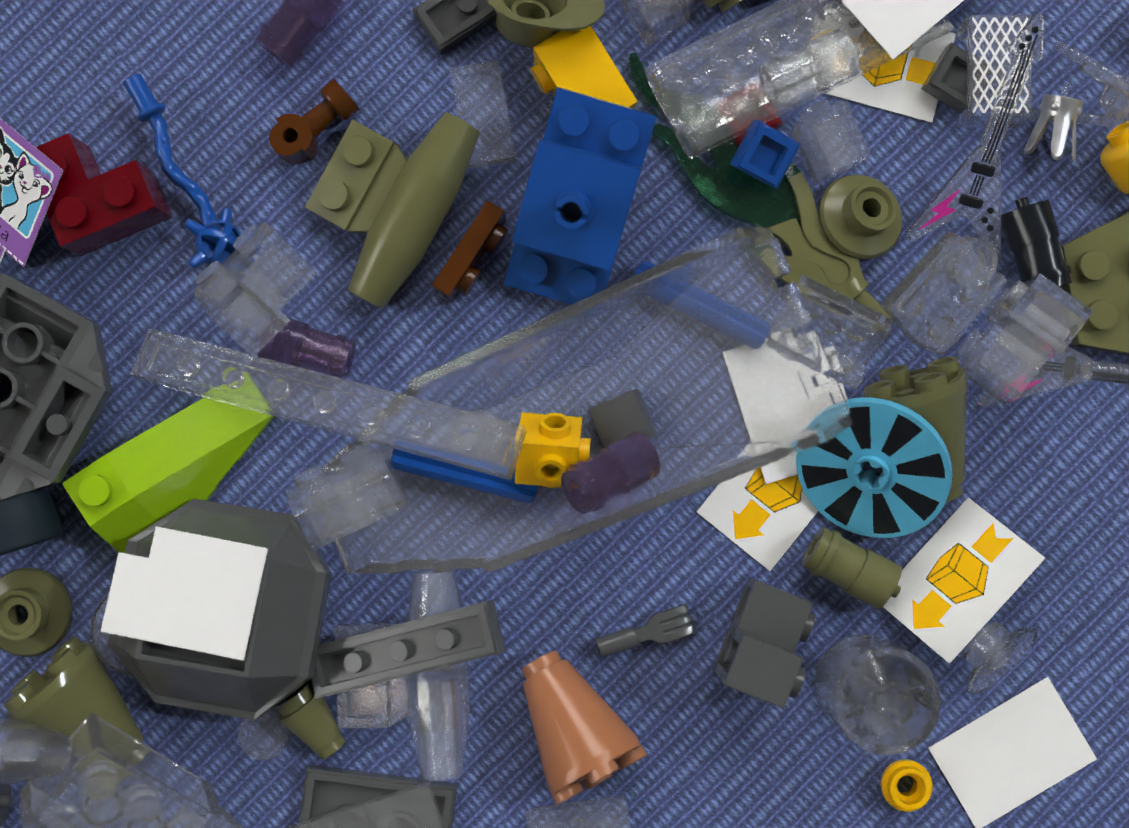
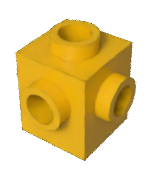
(549, 448)

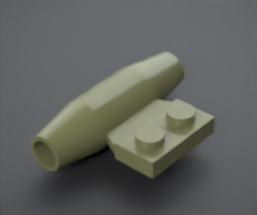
(392, 198)

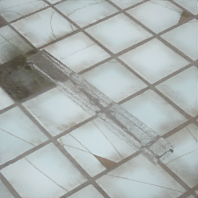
(331, 403)

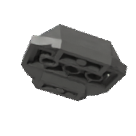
(56, 386)
(283, 628)

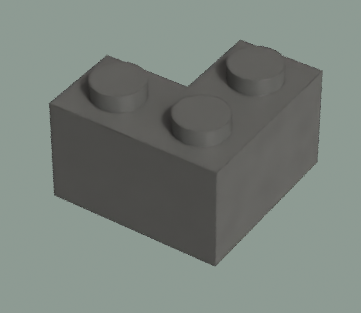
(762, 643)

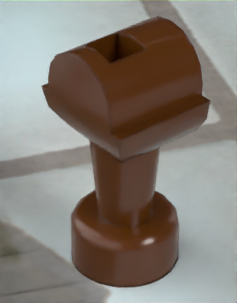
(296, 136)

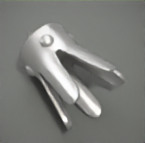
(1065, 114)

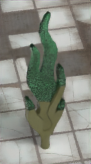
(786, 210)

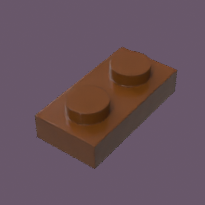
(483, 235)

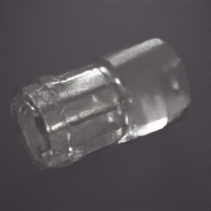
(810, 69)

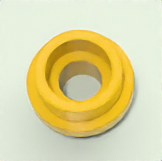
(917, 795)

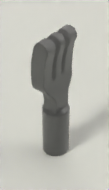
(661, 627)

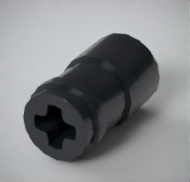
(1035, 242)

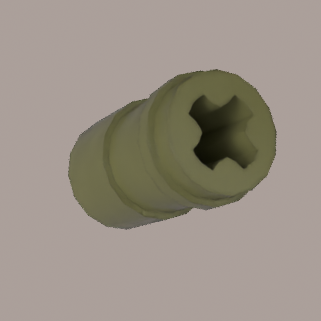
(853, 568)

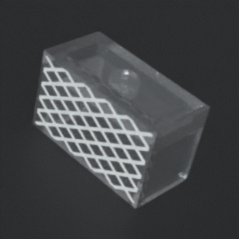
(987, 66)

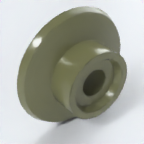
(850, 226)
(47, 608)

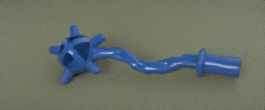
(215, 237)

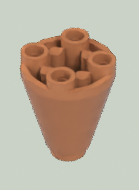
(575, 728)

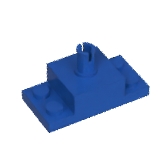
(578, 197)

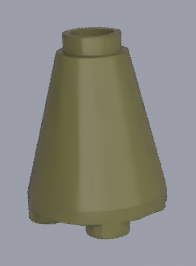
(936, 395)
(69, 692)

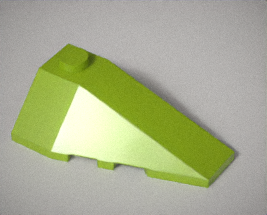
(163, 468)

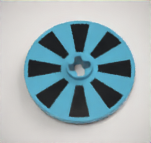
(913, 475)

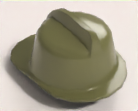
(536, 20)

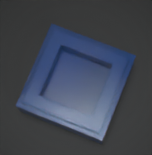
(765, 154)

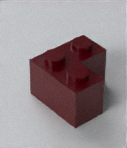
(96, 207)

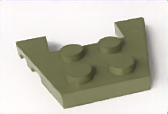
(1102, 283)

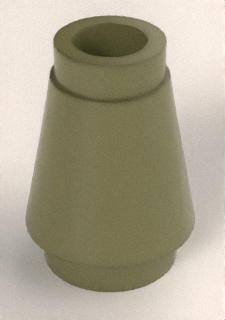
(311, 721)

